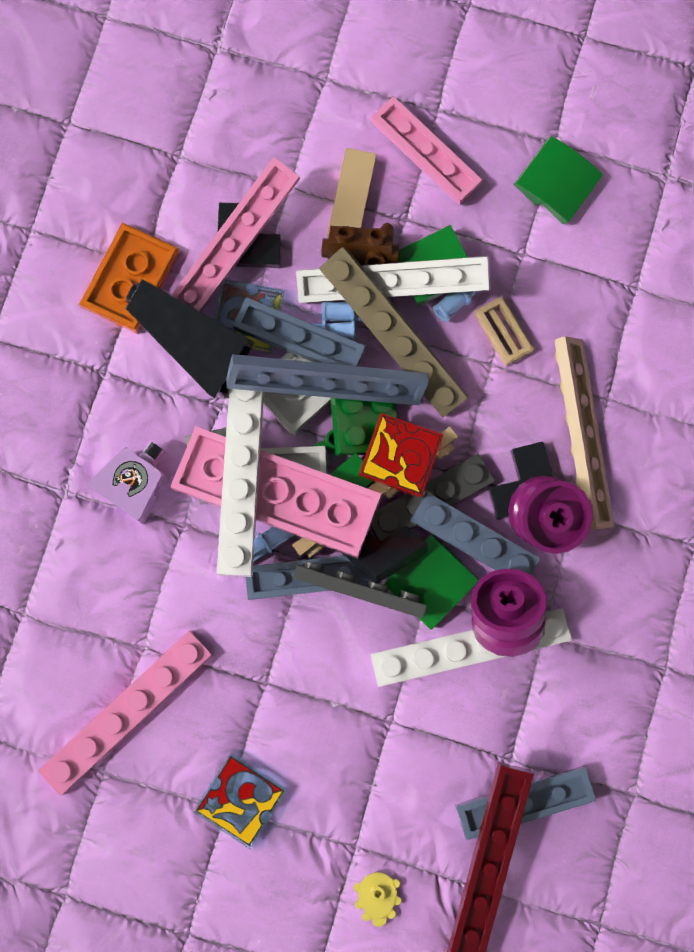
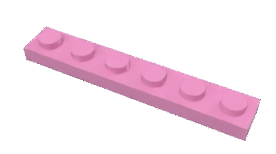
(236, 235)
(125, 713)

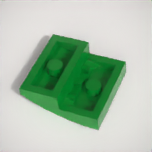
(558, 179)
(436, 246)
(436, 578)

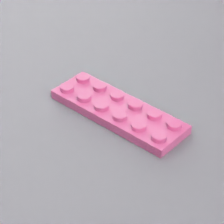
(288, 494)

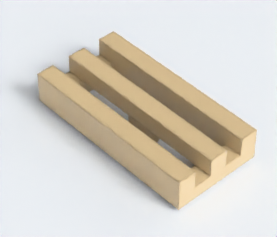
(494, 339)

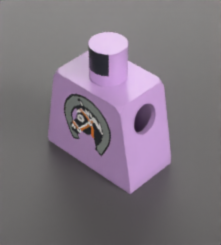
(132, 481)

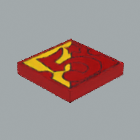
(400, 455)

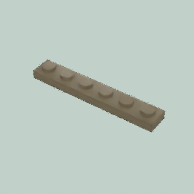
(392, 329)

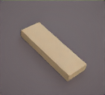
(353, 188)

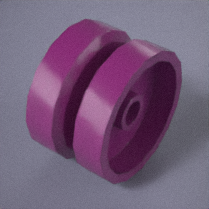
(550, 514)
(508, 612)

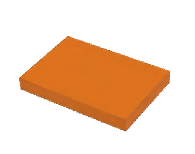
(127, 261)

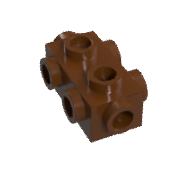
(365, 244)

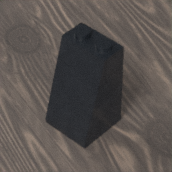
(188, 335)

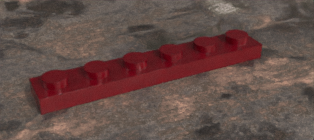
(491, 859)

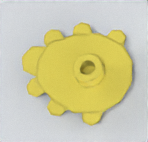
(377, 897)

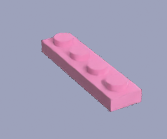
(426, 150)

